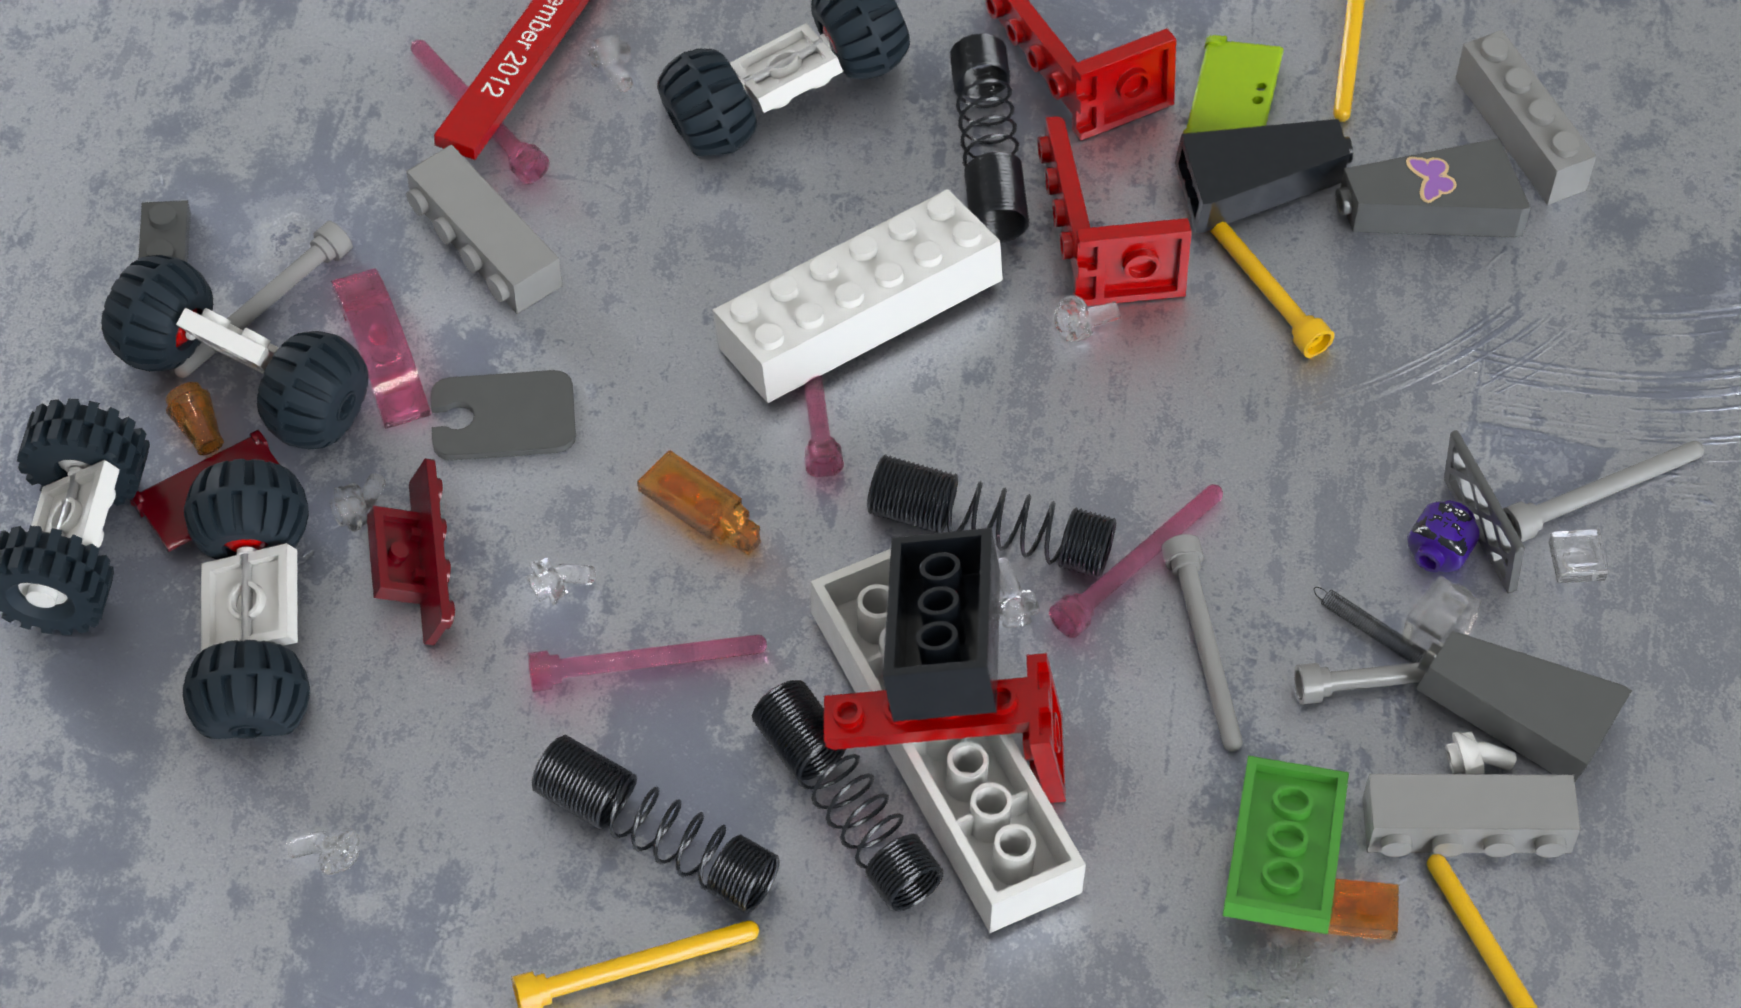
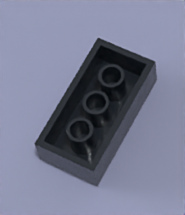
(942, 625)

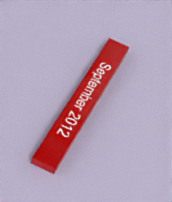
(507, 75)

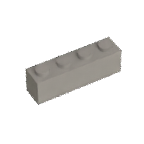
(1525, 117)
(483, 229)
(1470, 814)

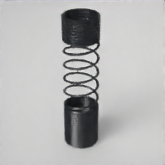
(995, 178)
(927, 497)
(794, 727)
(598, 791)

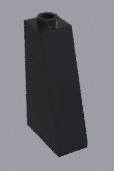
(1258, 168)

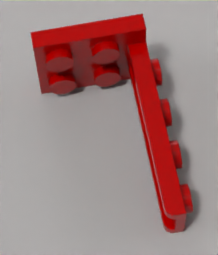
(1102, 88)
(1113, 260)
(1023, 706)

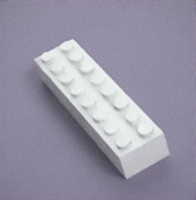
(970, 789)

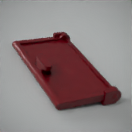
(165, 501)

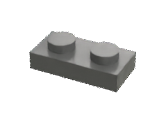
(165, 229)

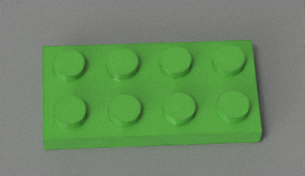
(1287, 845)

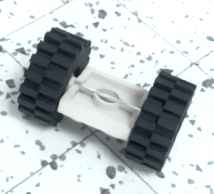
(83, 465)

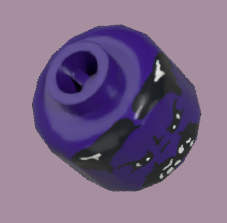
(1443, 536)

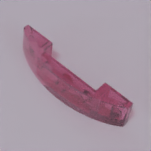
(383, 347)

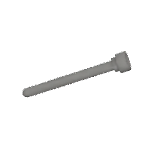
(328, 244)
(1530, 517)
(1184, 558)
(1315, 682)

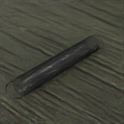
(1373, 621)

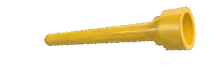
(1348, 60)
(1310, 333)
(1479, 932)
(538, 991)

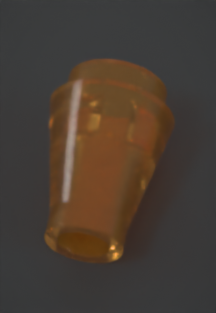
(195, 416)

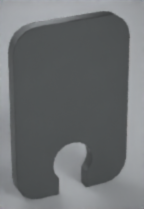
(511, 415)

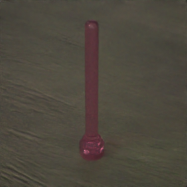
(525, 159)
(822, 454)
(1074, 612)
(550, 670)

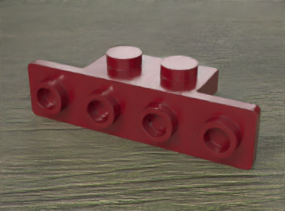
(410, 553)

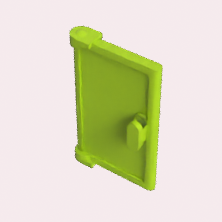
(1230, 83)

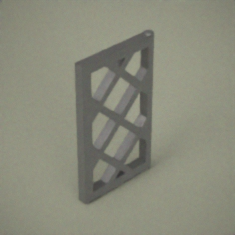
(1496, 531)

